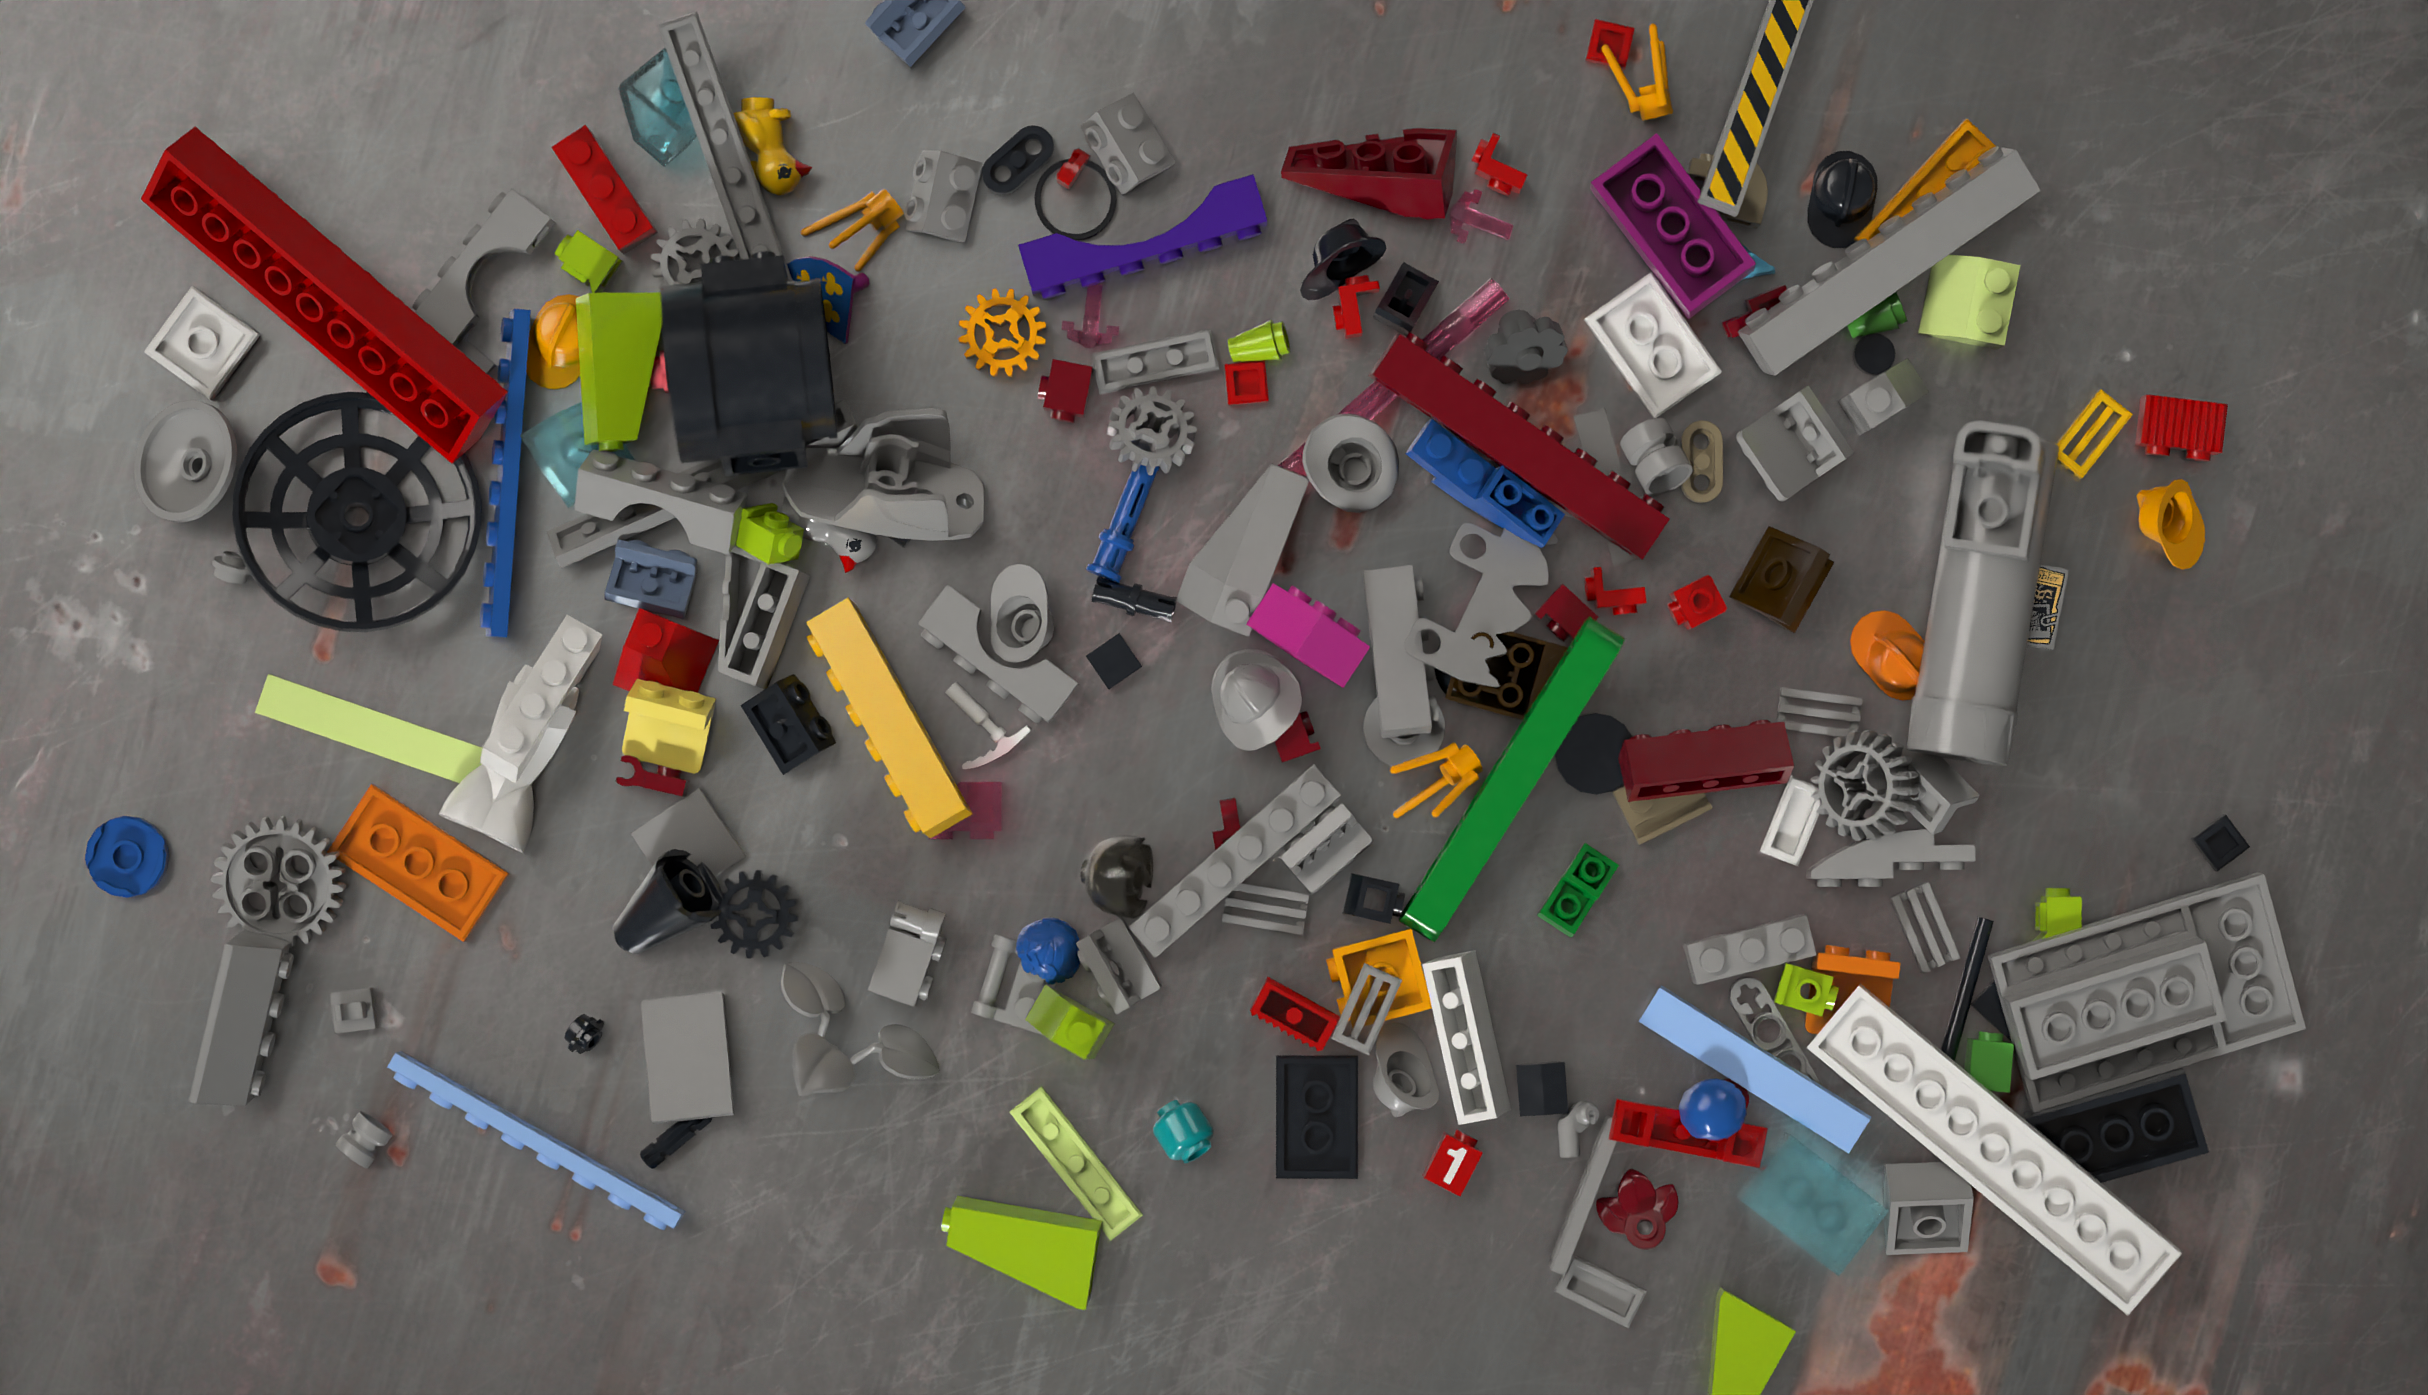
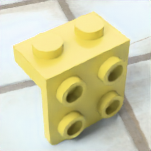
(667, 725)

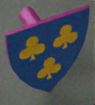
(837, 290)

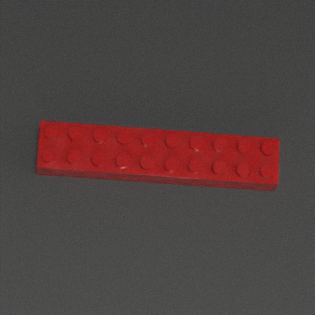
(323, 294)

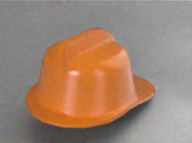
(1888, 652)

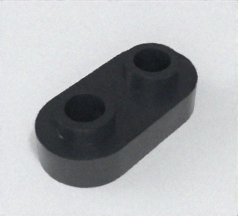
(1016, 159)

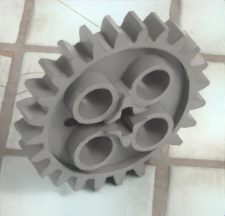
(315, 886)

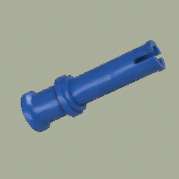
(1117, 538)

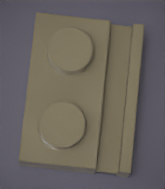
(1657, 816)

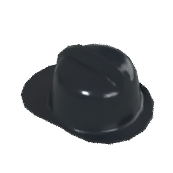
(1842, 198)
(1338, 256)

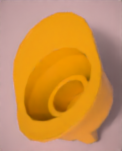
(554, 344)
(2174, 521)

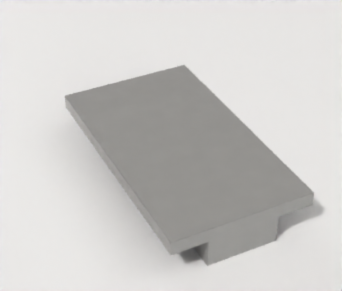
(2147, 991)

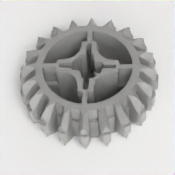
(1844, 793)

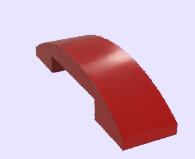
(1662, 1128)

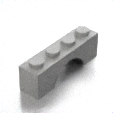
(511, 227)
(704, 509)
(956, 623)

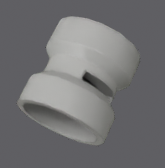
(362, 1142)

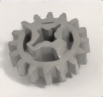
(704, 246)
(1143, 444)

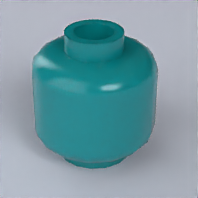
(1183, 1131)

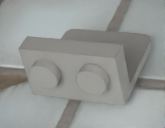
(1794, 444)

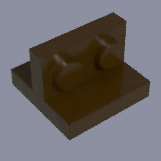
(1782, 578)

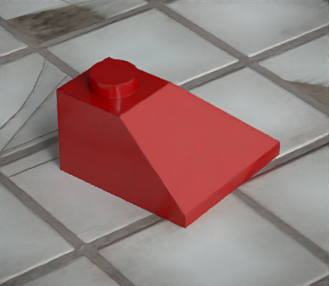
(664, 654)

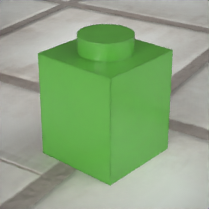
(1990, 1061)

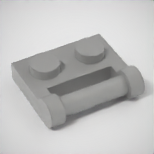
(1023, 993)

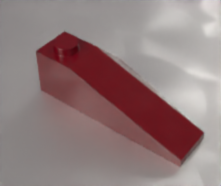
(1393, 174)

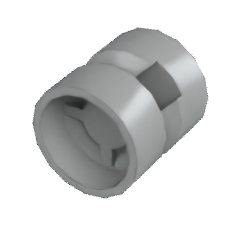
(1659, 461)

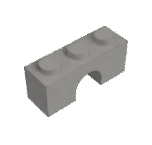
(1749, 949)

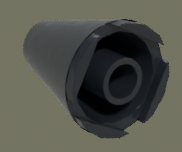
(668, 903)

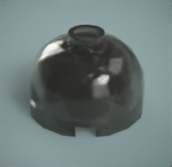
(1117, 875)

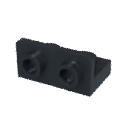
(788, 723)

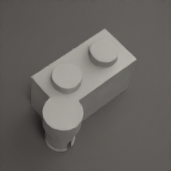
(907, 954)

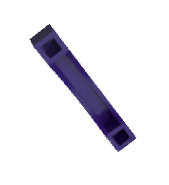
(1225, 212)

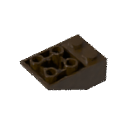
(1519, 674)

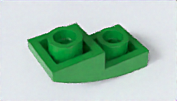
(1577, 890)

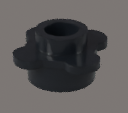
(584, 1033)

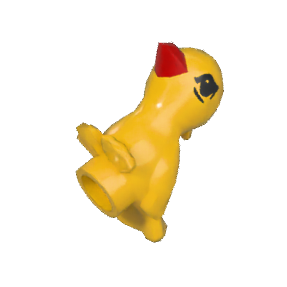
(763, 134)

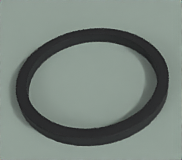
(1081, 236)

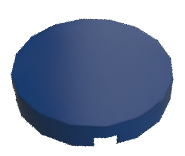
(127, 856)

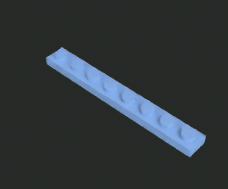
(520, 1133)

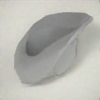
(1351, 462)
(1254, 698)

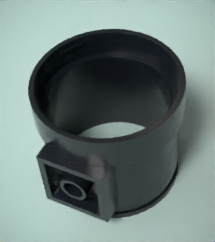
(748, 365)

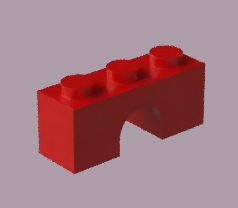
(604, 189)

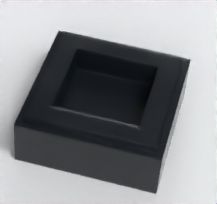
(1114, 661)
(2220, 842)

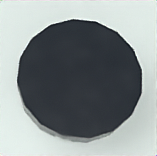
(1591, 754)

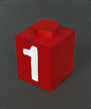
(1453, 1162)

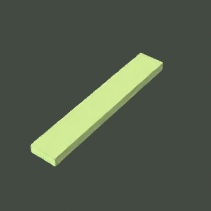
(367, 729)

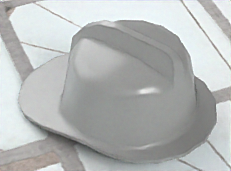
(1020, 614)
(1404, 1071)

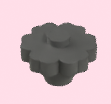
(1524, 348)

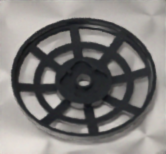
(326, 515)

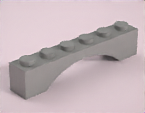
(1234, 861)

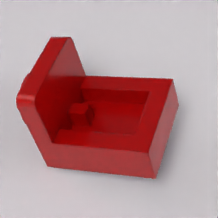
(1500, 176)
(1347, 313)
(1621, 600)
(1696, 603)

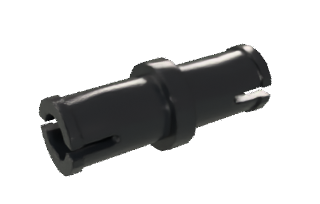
(1134, 599)

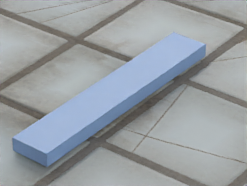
(1755, 1069)

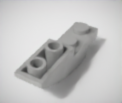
(1873, 859)

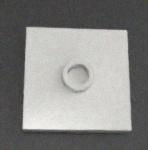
(202, 343)

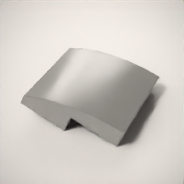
(690, 827)

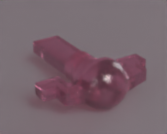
(1461, 213)
(1089, 336)

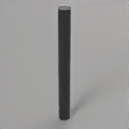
(1966, 987)

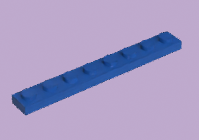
(504, 491)

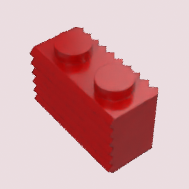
(2181, 426)
(1294, 1014)

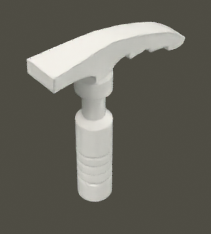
(981, 717)

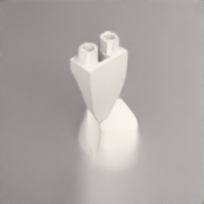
(495, 803)

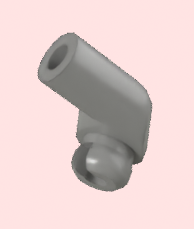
(1572, 1124)

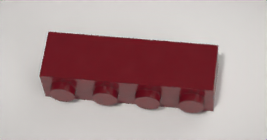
(1705, 760)

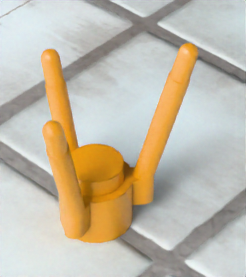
(1653, 98)
(879, 212)
(1459, 767)

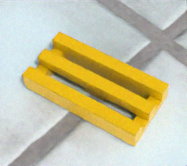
(2112, 405)

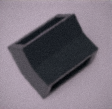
(1542, 1088)

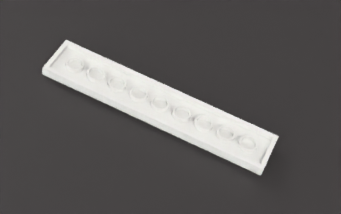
(1994, 1149)

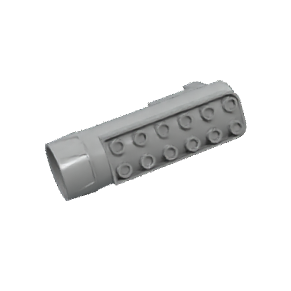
(1983, 594)

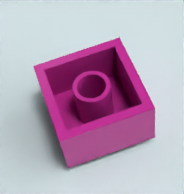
(1309, 633)

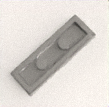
(1155, 361)

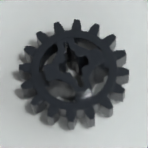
(750, 932)

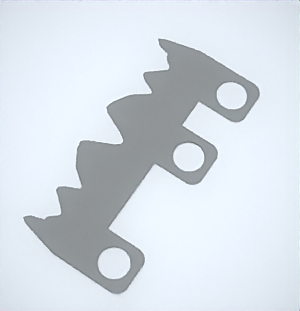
(1492, 608)

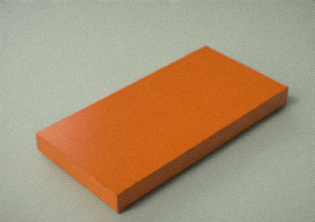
(418, 862)

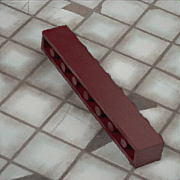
(1519, 446)

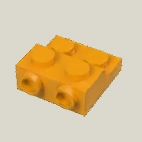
(1392, 954)

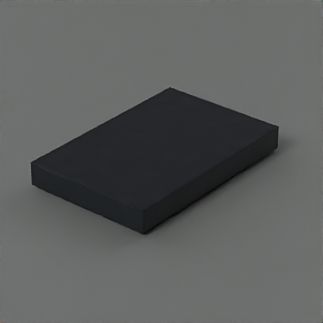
(1316, 1116)

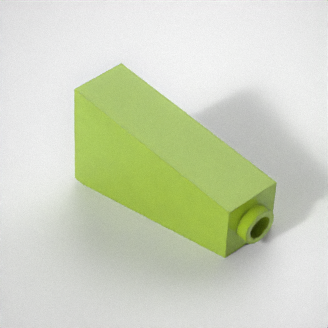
(616, 363)
(1028, 1244)

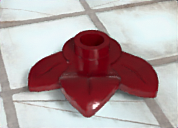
(1639, 1203)

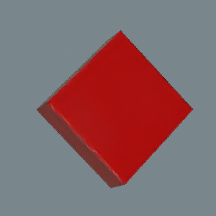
(1615, 36)
(1246, 383)

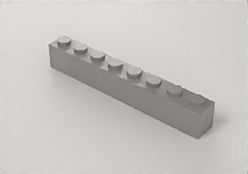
(1888, 260)

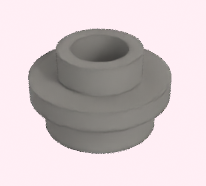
(230, 567)

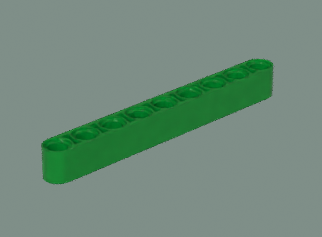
(1512, 779)

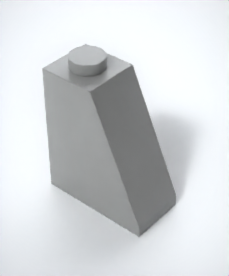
(1883, 396)

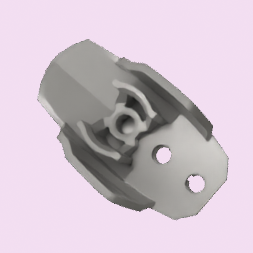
(891, 480)

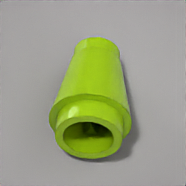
(1260, 343)

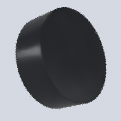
(1874, 354)

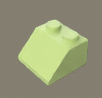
(1969, 300)

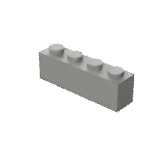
(1399, 678)

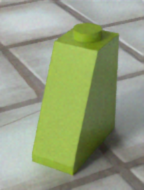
(1069, 1023)
(1744, 1346)

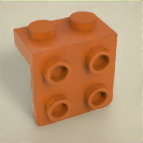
(1872, 971)

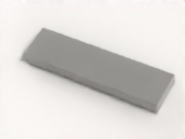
(1583, 1199)

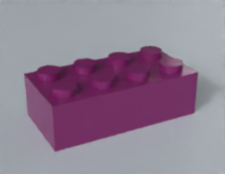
(1674, 234)

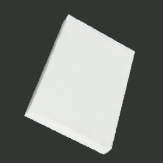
(1652, 345)

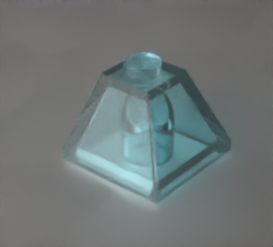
(657, 110)
(560, 450)

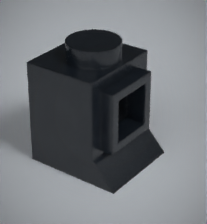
(1356, 896)

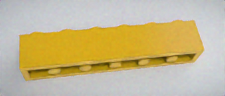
(888, 718)

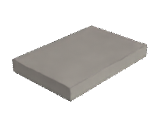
(687, 1057)

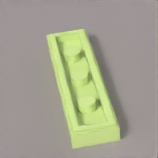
(1076, 1162)

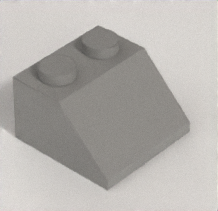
(1926, 1208)

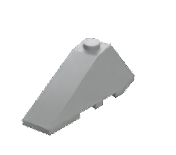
(1241, 557)

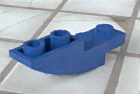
(1482, 487)

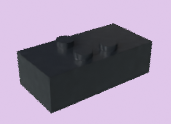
(2127, 1127)

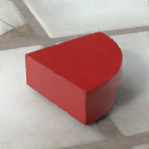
(1072, 169)

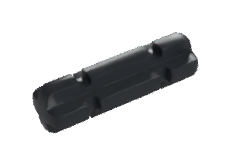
(671, 1140)

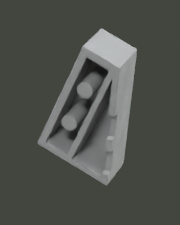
(756, 615)

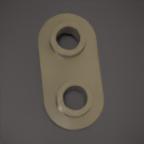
(1704, 462)

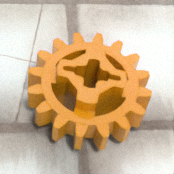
(1013, 316)

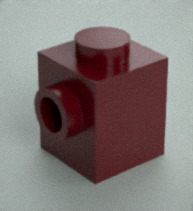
(1066, 390)

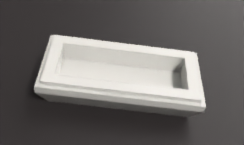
(1792, 822)

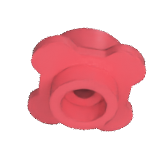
(659, 373)

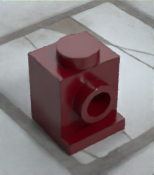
(1565, 613)
(1295, 739)

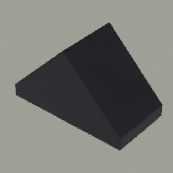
(1405, 299)

